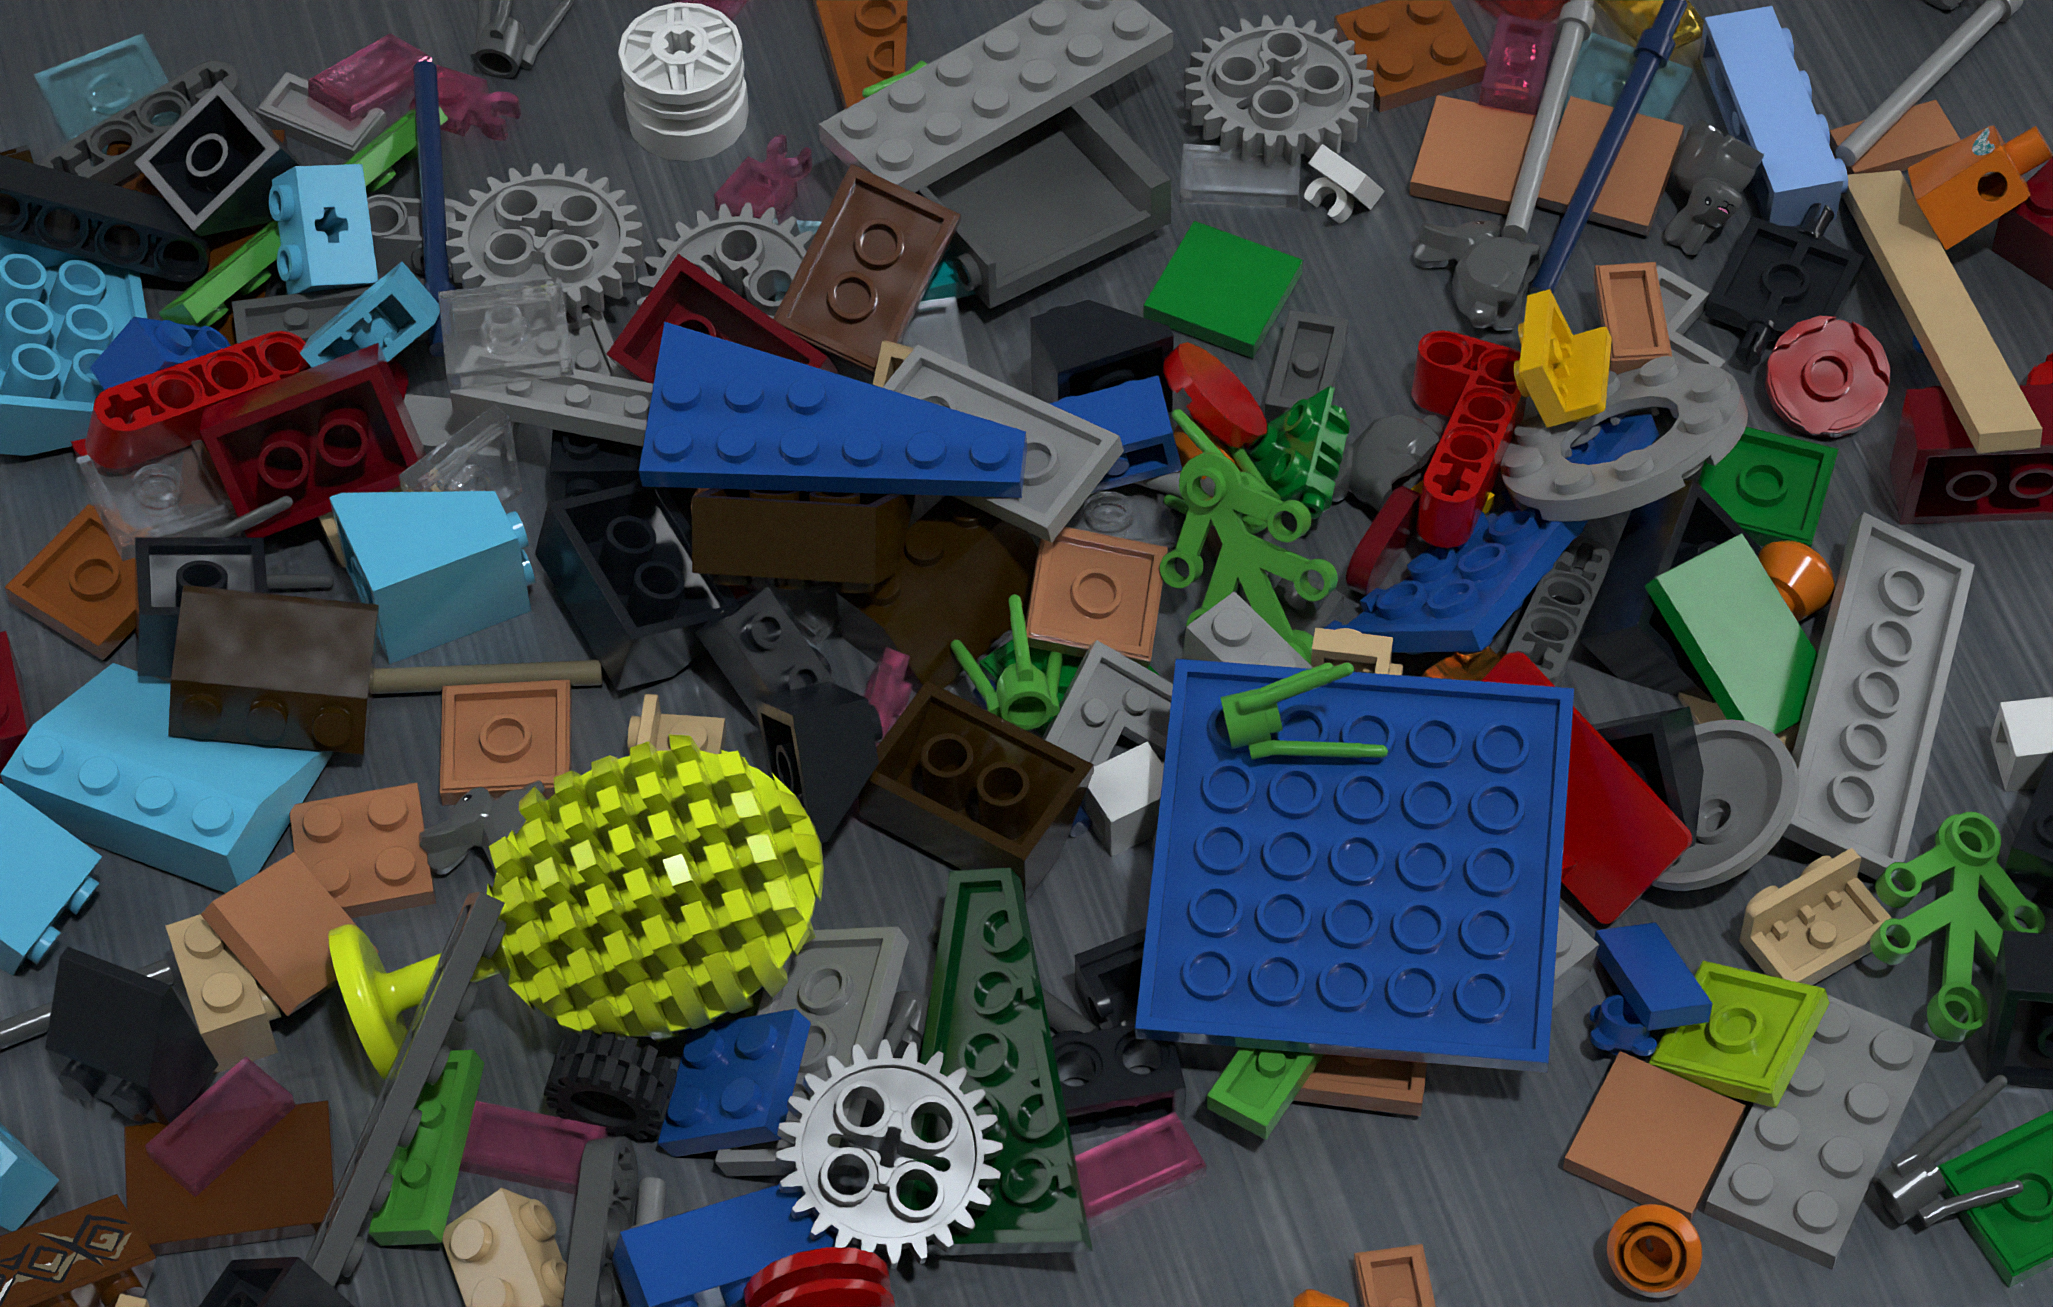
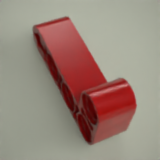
(1479, 392)
(167, 406)

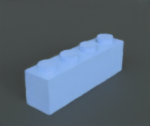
(1772, 111)

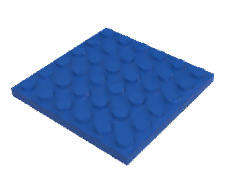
(1361, 896)

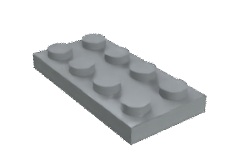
(1063, 451)
(846, 991)
(1812, 1159)

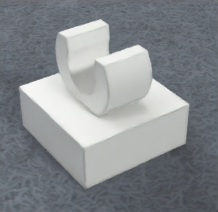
(1342, 179)

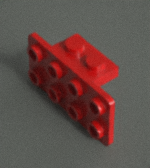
(1615, 825)

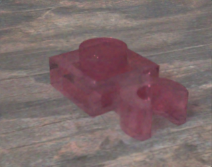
(468, 103)
(765, 183)

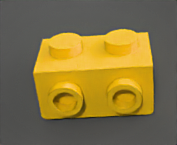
(1561, 369)

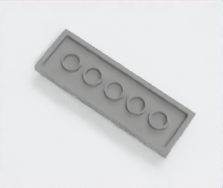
(994, 88)
(1877, 694)

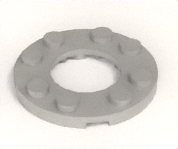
(1707, 427)

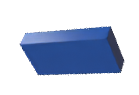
(1652, 976)

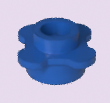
(1620, 1028)

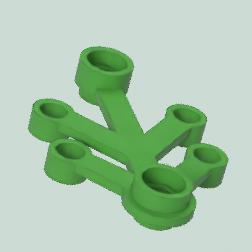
(1243, 554)
(1957, 911)

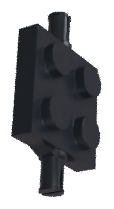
(1782, 279)

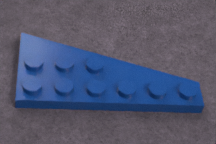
(775, 424)

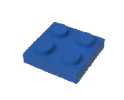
(734, 1083)

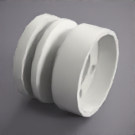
(684, 81)

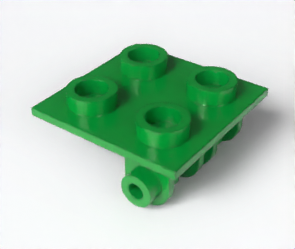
(1304, 451)

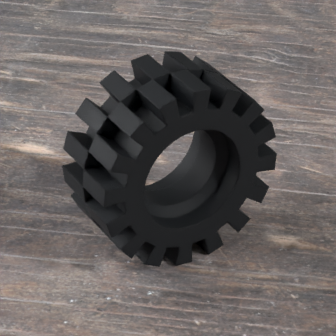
(610, 1084)

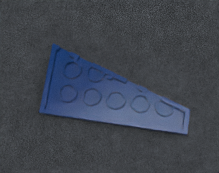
(1469, 591)

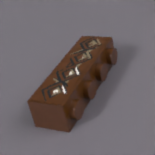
(76, 1259)

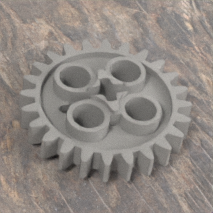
(1278, 90)
(545, 231)
(774, 251)
(901, 1093)

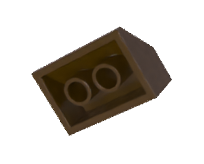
(799, 537)
(947, 587)
(273, 670)
(974, 787)

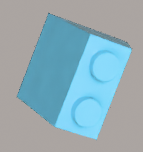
(433, 564)
(39, 878)

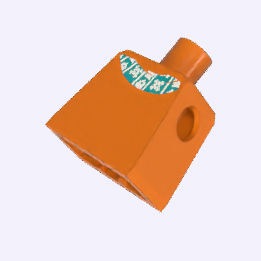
(1958, 193)

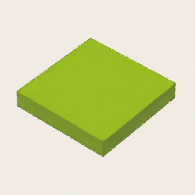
(1752, 1035)

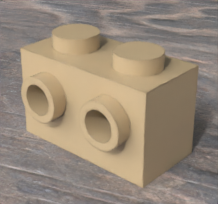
(223, 994)

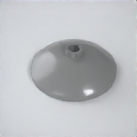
(1744, 804)

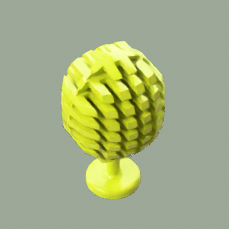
(628, 901)

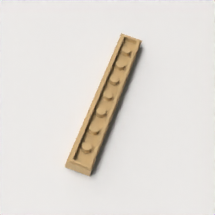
(1942, 314)

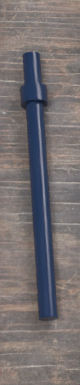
(1651, 54)
(431, 191)

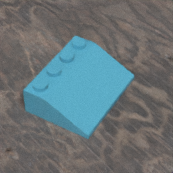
(53, 327)
(167, 801)

